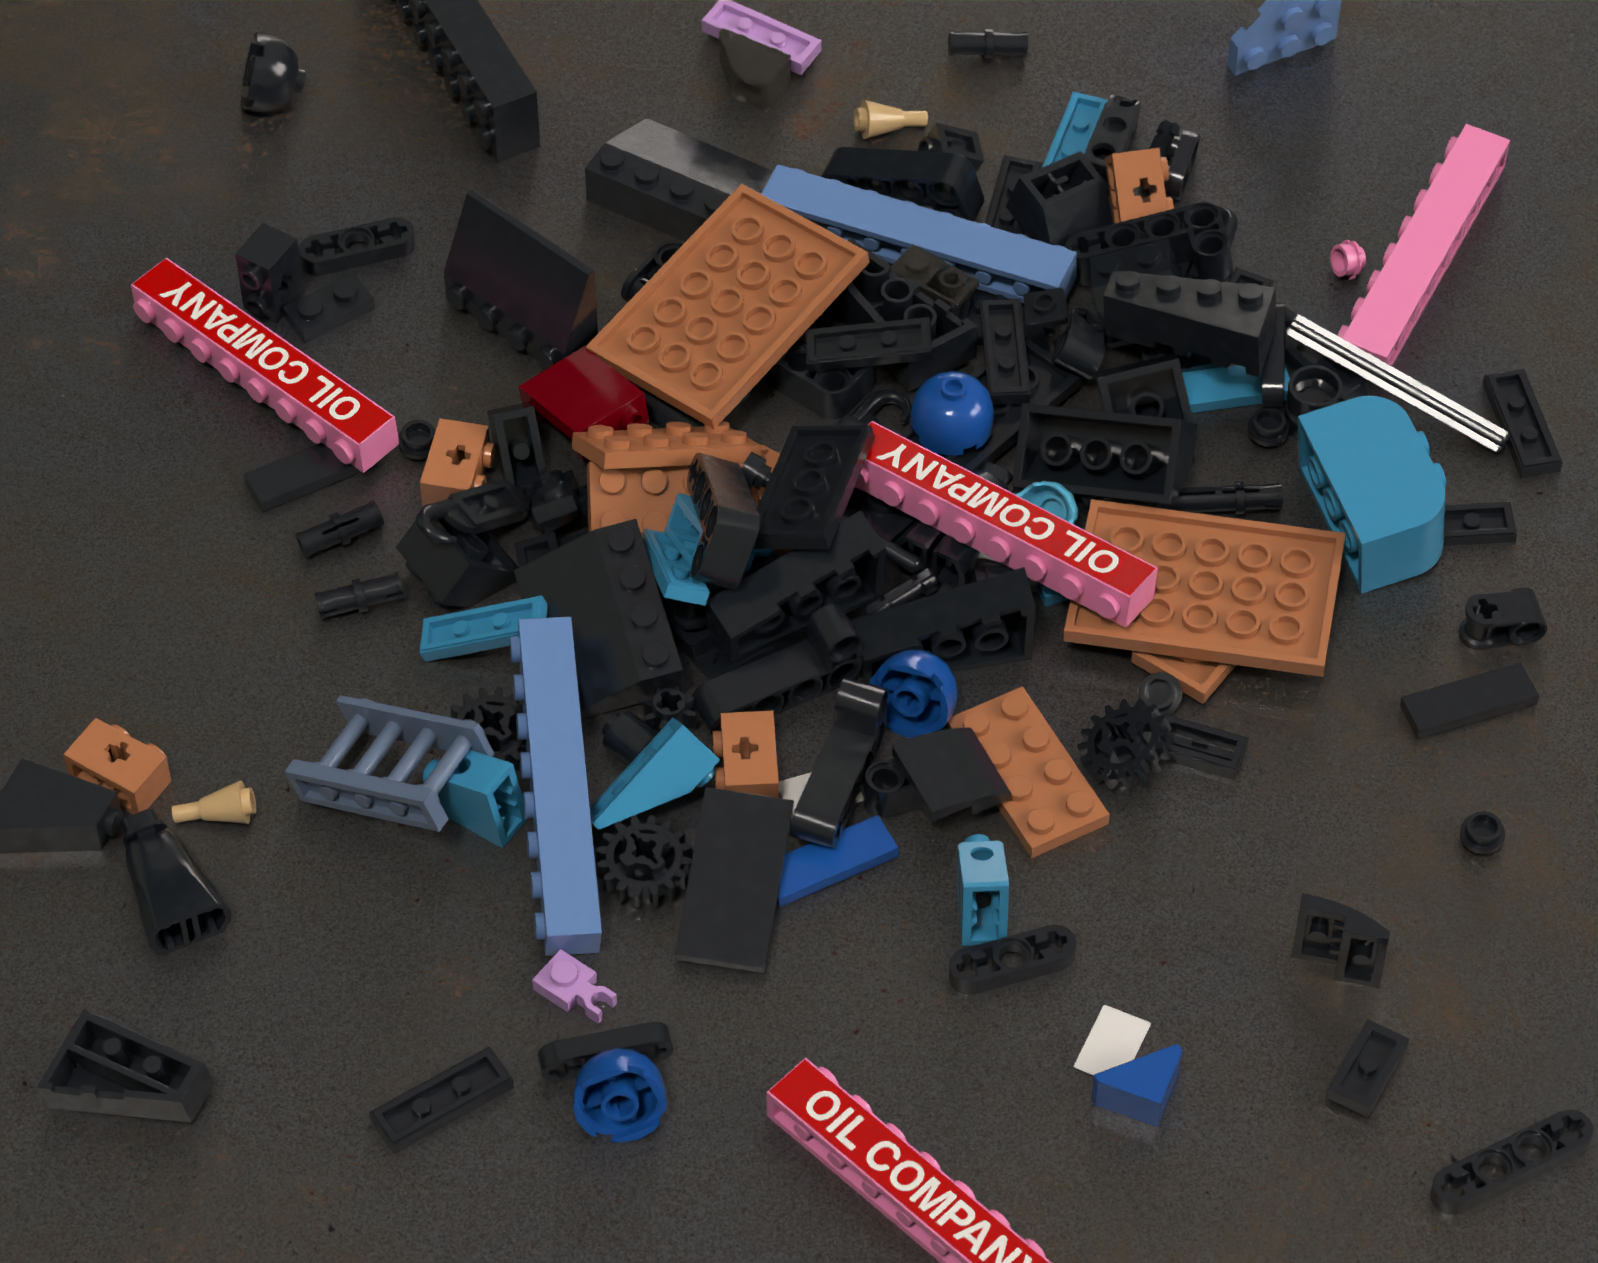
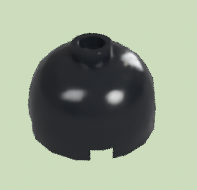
(271, 74)

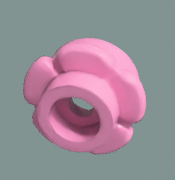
(1347, 259)

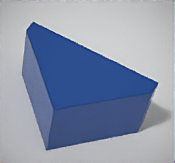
(1139, 1086)

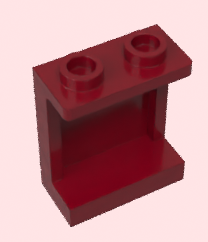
(583, 394)

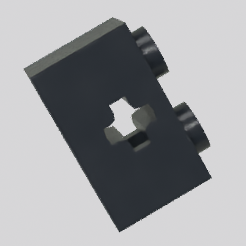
(269, 272)

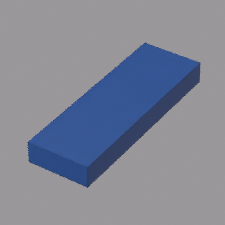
(819, 866)

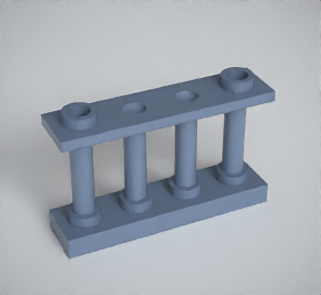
(388, 796)

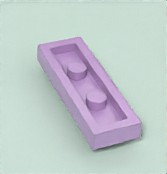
(763, 29)

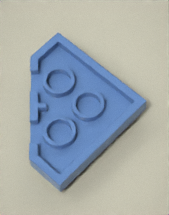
(1283, 31)

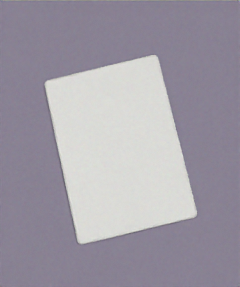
(1112, 1041)

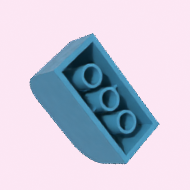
(1375, 486)

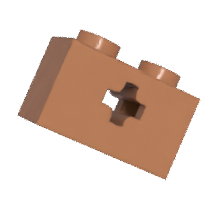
(1129, 171)
(456, 459)
(747, 753)
(120, 763)

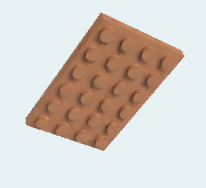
(728, 305)
(1221, 588)

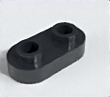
(1183, 156)

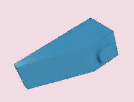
(661, 772)

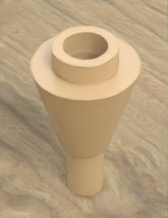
(877, 119)
(228, 804)

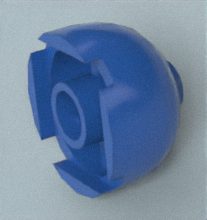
(952, 413)
(919, 692)
(619, 1095)

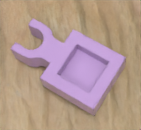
(570, 983)

